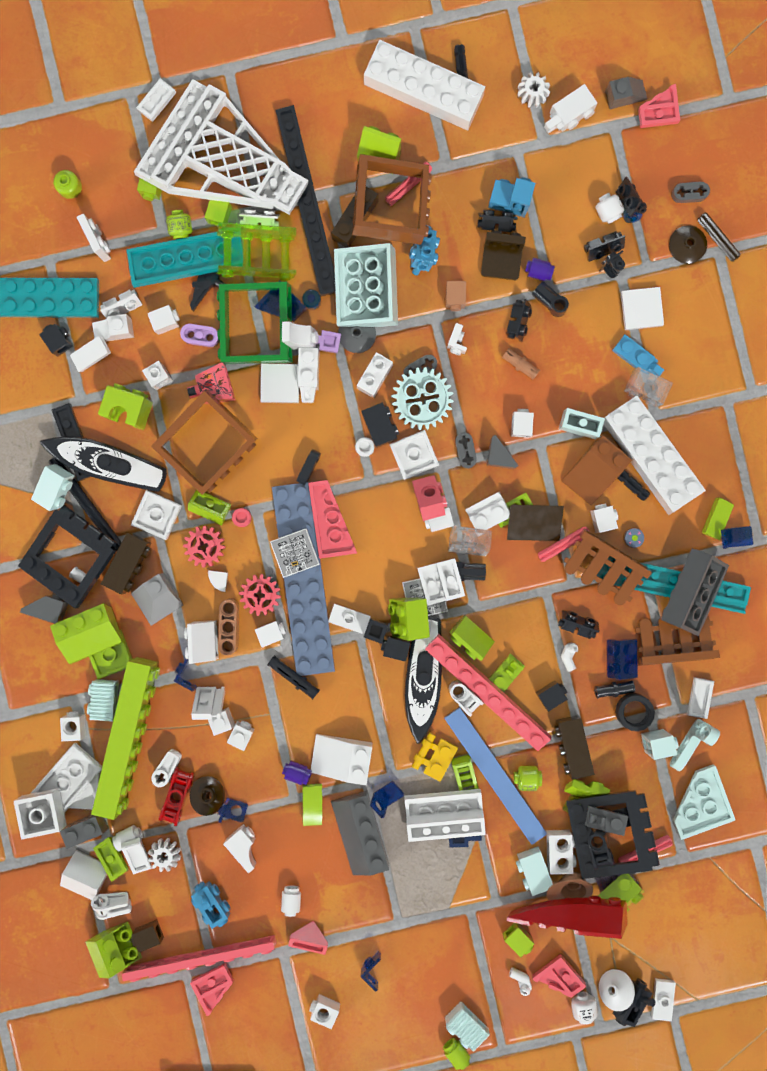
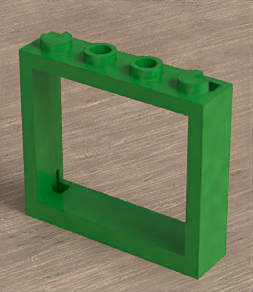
(285, 300)

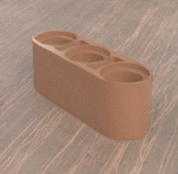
(224, 635)

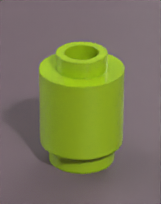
(456, 1054)

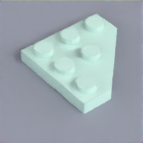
(703, 804)

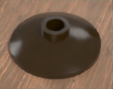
(681, 250)
(200, 796)

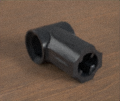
(549, 297)
(471, 571)

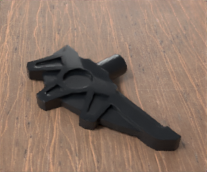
(202, 286)

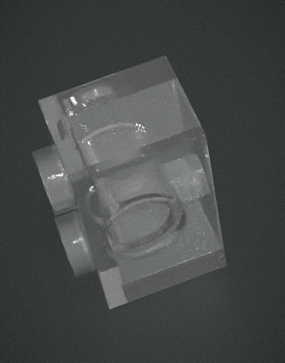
(659, 387)
(470, 541)

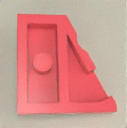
(660, 110)
(560, 977)
(212, 986)

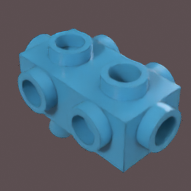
(424, 255)
(206, 899)

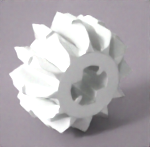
(535, 83)
(157, 856)

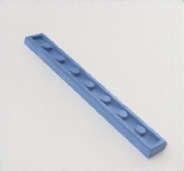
(495, 775)

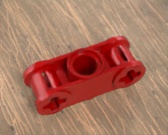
(180, 783)

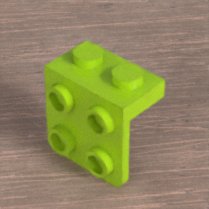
(625, 889)

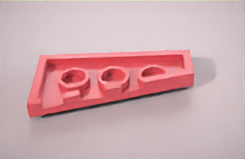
(330, 529)

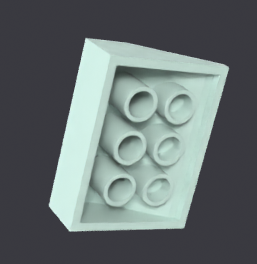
(366, 286)

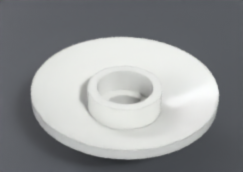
(623, 987)

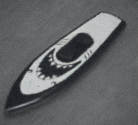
(106, 462)
(422, 683)

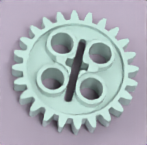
(419, 381)

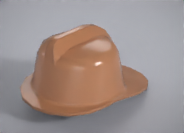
(570, 887)

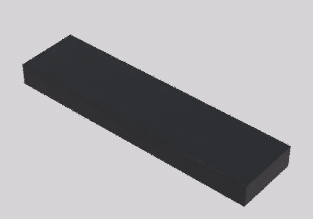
(69, 427)

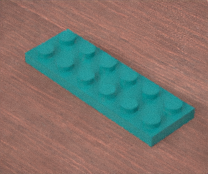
(180, 258)
(49, 297)

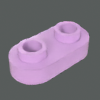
(200, 335)

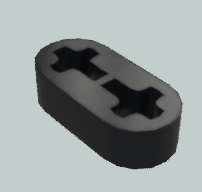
(308, 467)

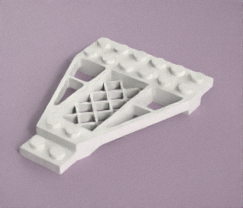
(182, 136)

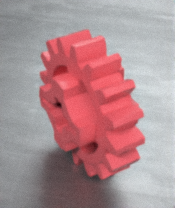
(207, 554)
(252, 594)

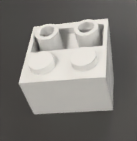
(202, 641)

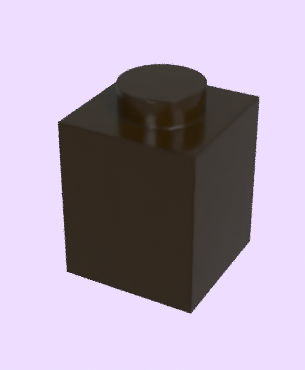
(147, 936)

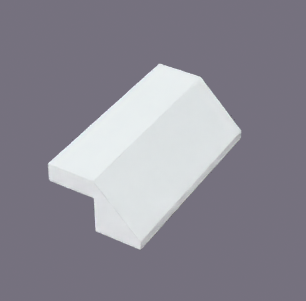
(444, 815)

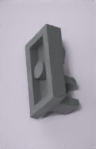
(606, 820)

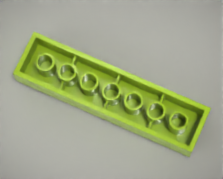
(125, 738)

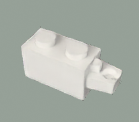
(571, 109)
(308, 373)

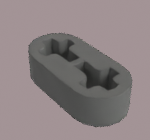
(690, 188)
(420, 362)
(470, 449)

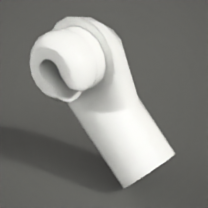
(567, 655)
(523, 981)

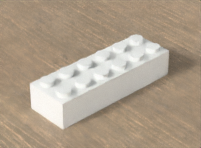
(423, 85)
(653, 455)

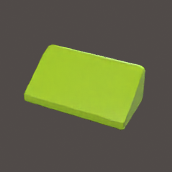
(209, 507)
(717, 518)

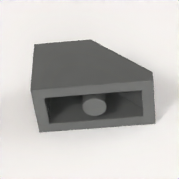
(625, 92)
(48, 608)

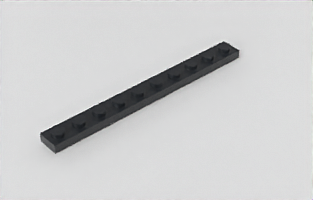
(307, 202)

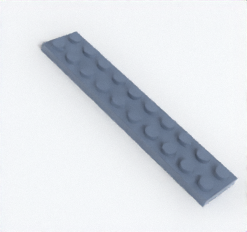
(306, 588)

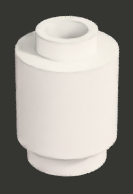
(126, 835)
(291, 900)

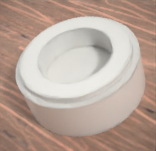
(364, 447)

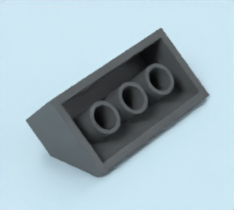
(695, 591)
(360, 834)

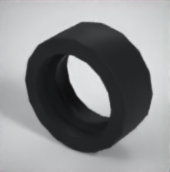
(645, 723)

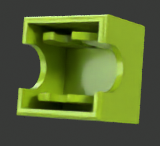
(120, 399)

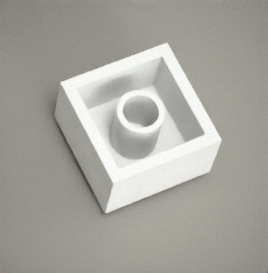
(40, 813)

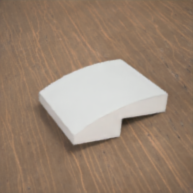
(441, 581)

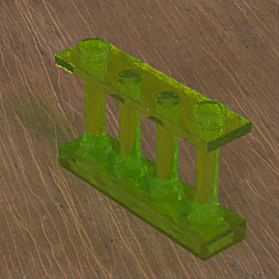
(266, 234)

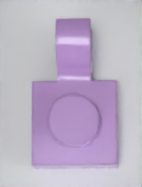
(329, 341)

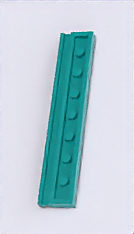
(663, 580)

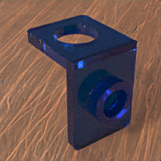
(737, 537)
(180, 670)
(385, 796)
(225, 811)
(367, 966)

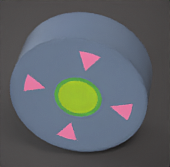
(634, 538)

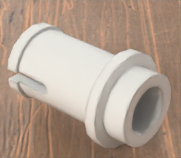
(77, 574)

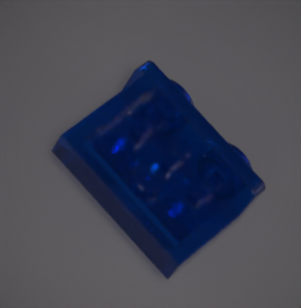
(622, 659)

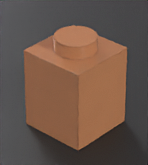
(455, 295)

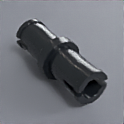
(614, 689)

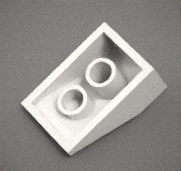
(341, 759)

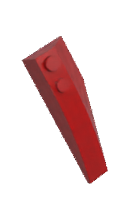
(583, 915)

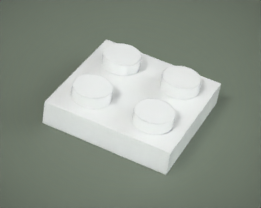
(93, 234)

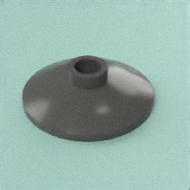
(358, 343)

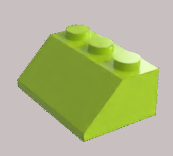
(87, 633)

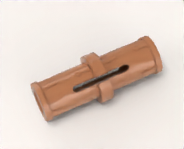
(521, 364)

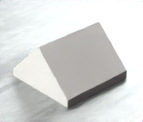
(83, 875)

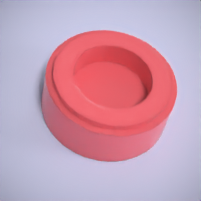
(241, 517)

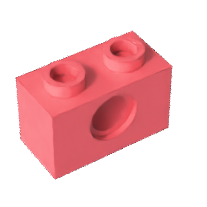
(429, 497)

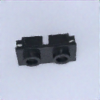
(630, 198)
(489, 219)
(597, 249)
(613, 264)
(519, 328)
(587, 626)

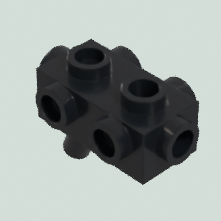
(641, 999)

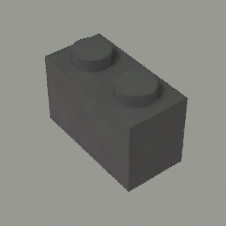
(83, 830)

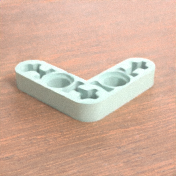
(698, 732)

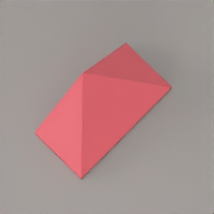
(309, 939)

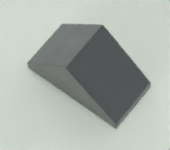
(499, 456)

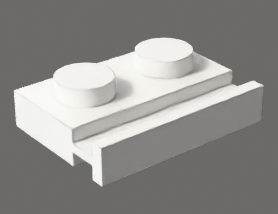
(488, 512)
(208, 703)

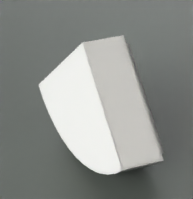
(218, 579)

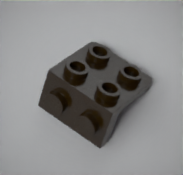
(502, 255)

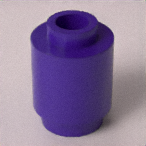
(539, 269)
(296, 773)

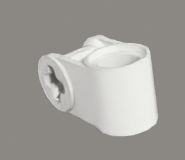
(467, 699)

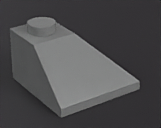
(157, 598)

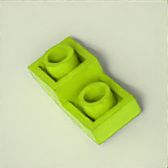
(579, 789)
(312, 804)

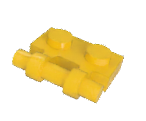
(440, 759)

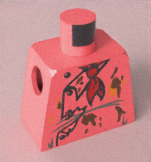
(215, 381)

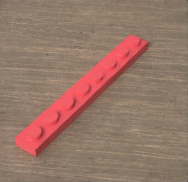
(488, 692)
(192, 960)

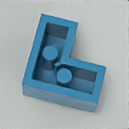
(512, 197)

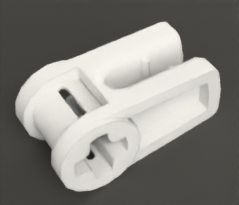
(166, 767)
(113, 905)

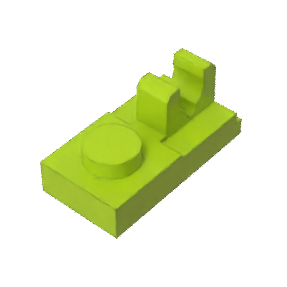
(506, 672)
(110, 859)

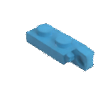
(637, 356)

